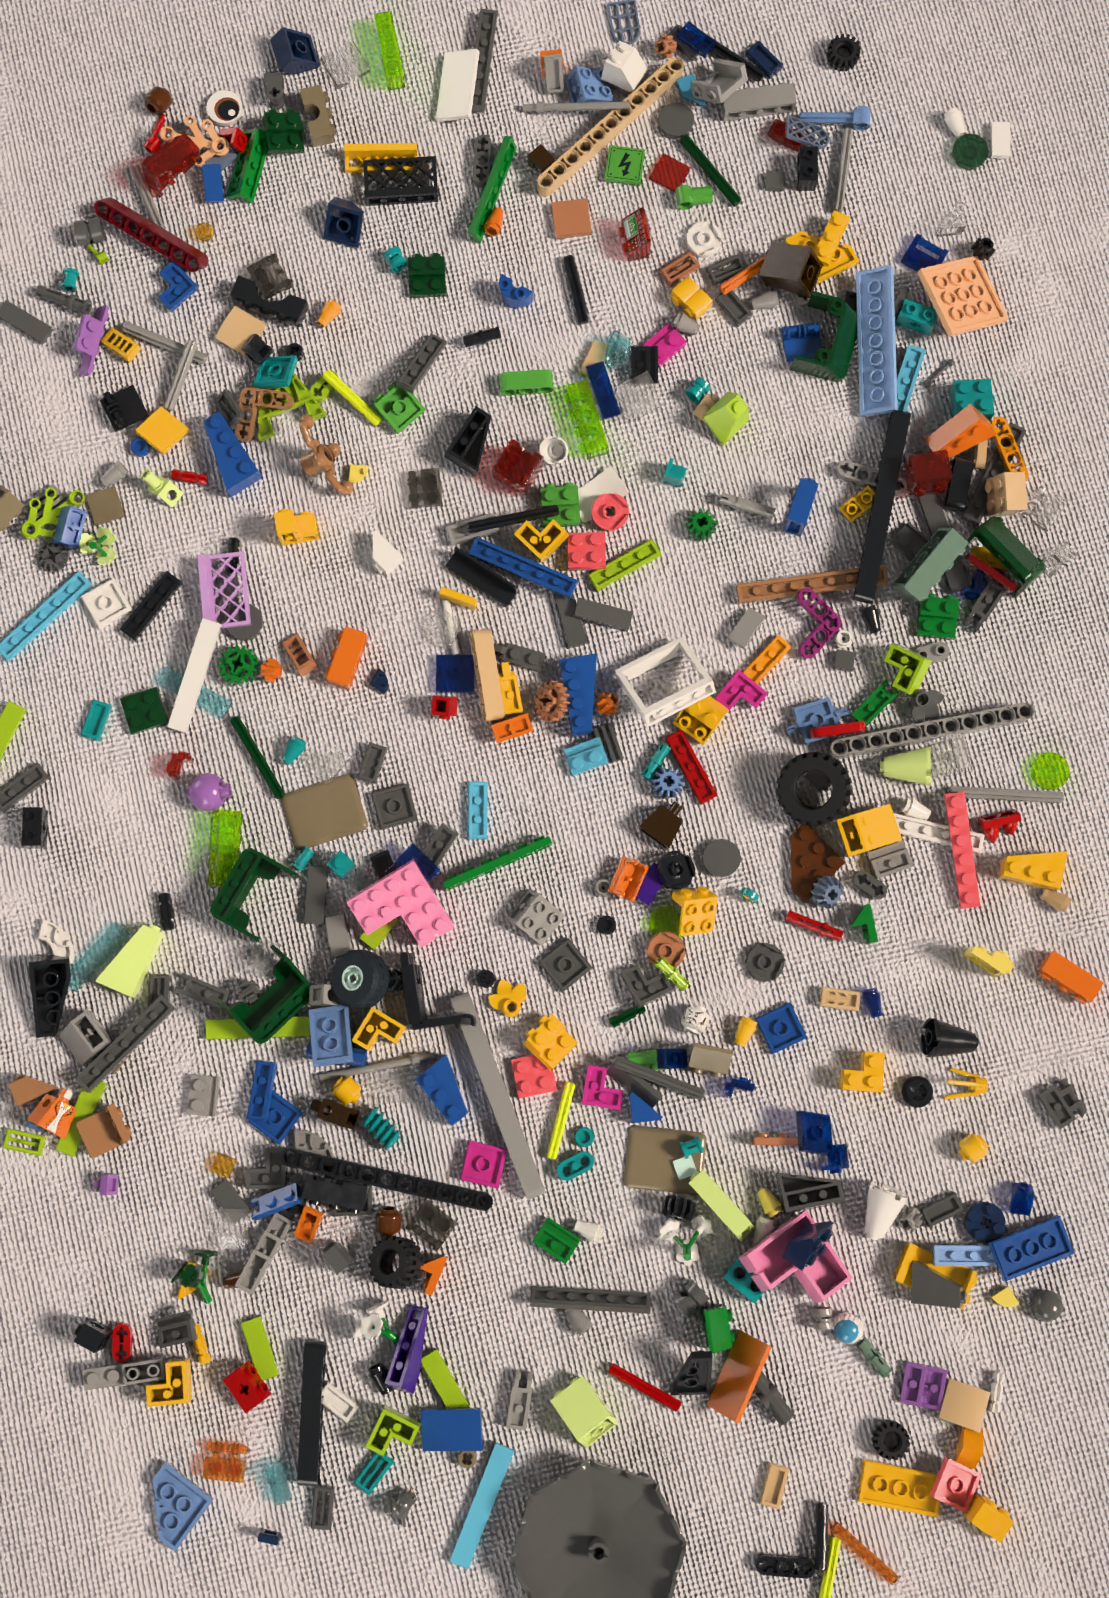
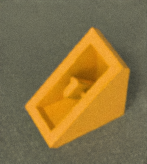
(969, 1448)

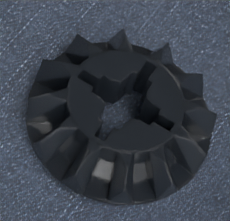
(925, 1088)

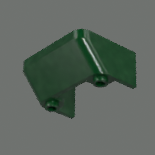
(831, 363)
(1009, 551)
(238, 885)
(275, 1005)

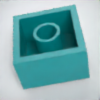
(974, 392)

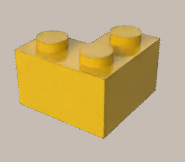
(297, 528)
(542, 543)
(378, 1024)
(868, 1078)
(176, 1388)
(989, 1519)

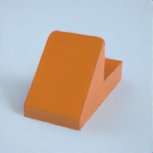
(308, 1224)
(434, 1267)

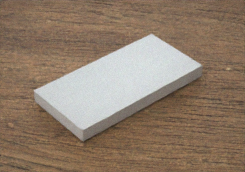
(457, 85)

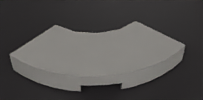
(313, 1143)

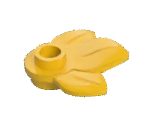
(508, 995)

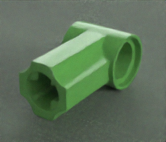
(688, 196)
(647, 1059)

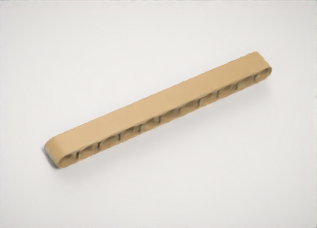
(608, 134)

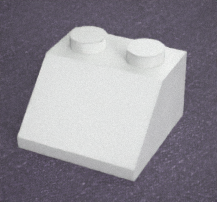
(624, 67)

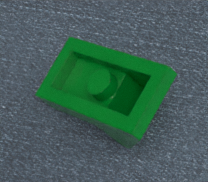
(865, 919)

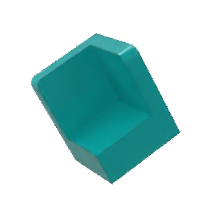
(674, 474)

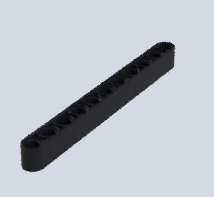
(881, 506)
(376, 1181)

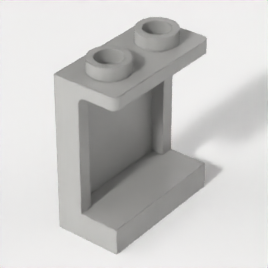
(722, 83)

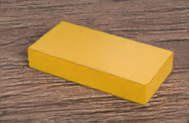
(458, 598)

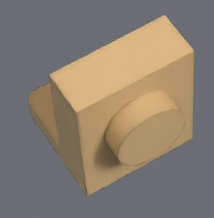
(706, 403)

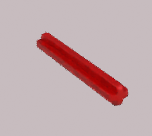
(644, 1387)

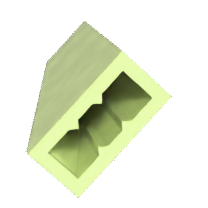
(132, 962)
(721, 1205)

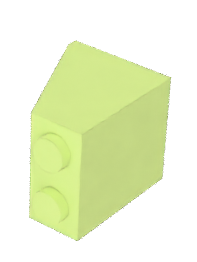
(583, 1411)

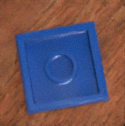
(781, 1028)
(280, 1120)

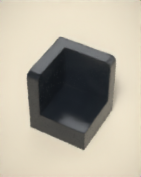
(257, 350)

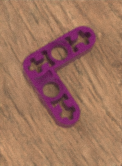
(823, 625)

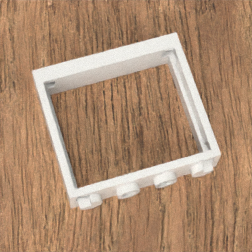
(674, 702)

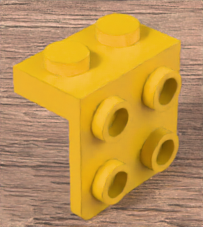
(697, 910)

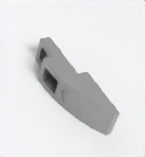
(123, 1373)

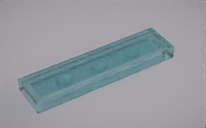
(207, 698)
(97, 955)

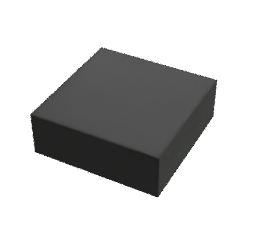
(774, 181)
(844, 660)

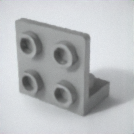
(536, 916)

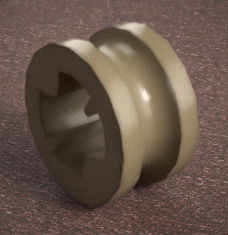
(473, 1459)

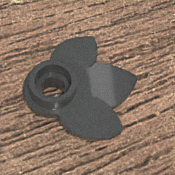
(927, 706)

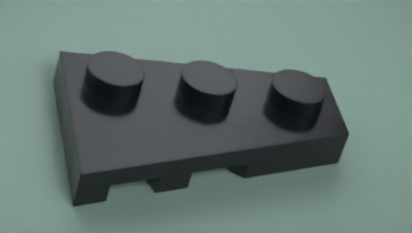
(695, 1375)

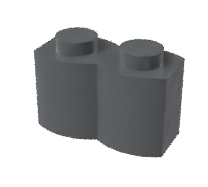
(336, 1257)

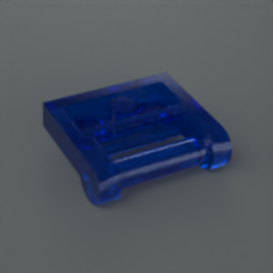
(918, 259)

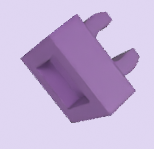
(108, 1184)

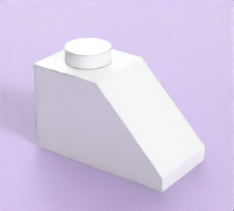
(385, 555)

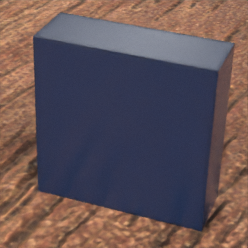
(269, 1537)

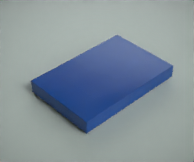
(452, 1429)

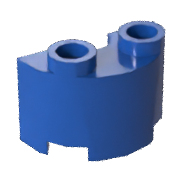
(513, 296)

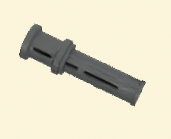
(72, 302)

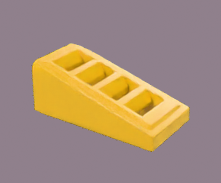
(131, 352)

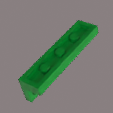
(251, 167)

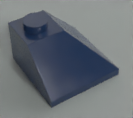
(343, 222)

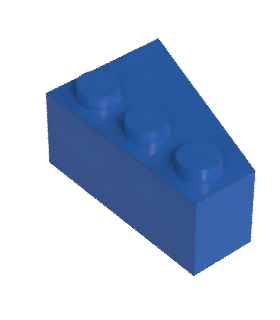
(442, 1088)

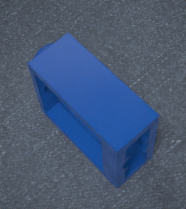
(801, 506)

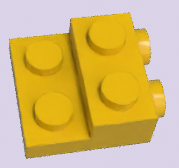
(550, 1041)

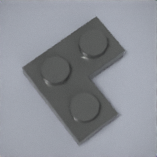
(643, 990)
(272, 1176)

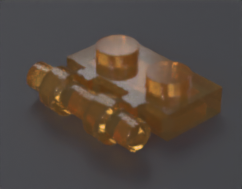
(225, 1468)

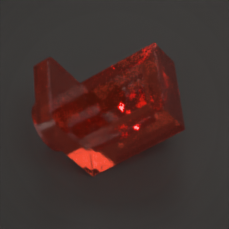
(174, 767)

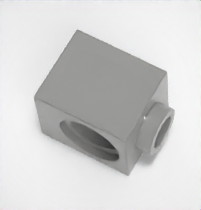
(322, 996)

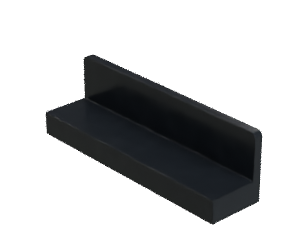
(482, 577)

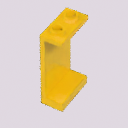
(912, 1253)

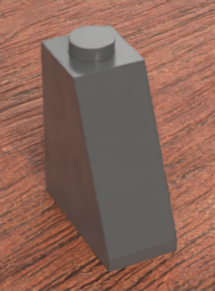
(934, 1288)

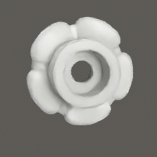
(843, 634)

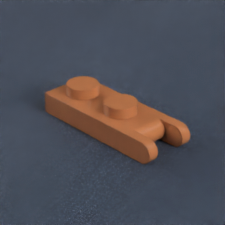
(782, 1139)

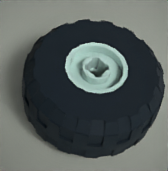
(360, 979)

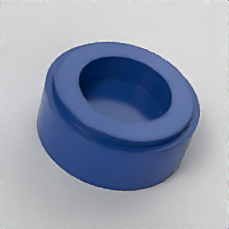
(140, 447)

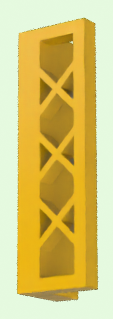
(378, 151)

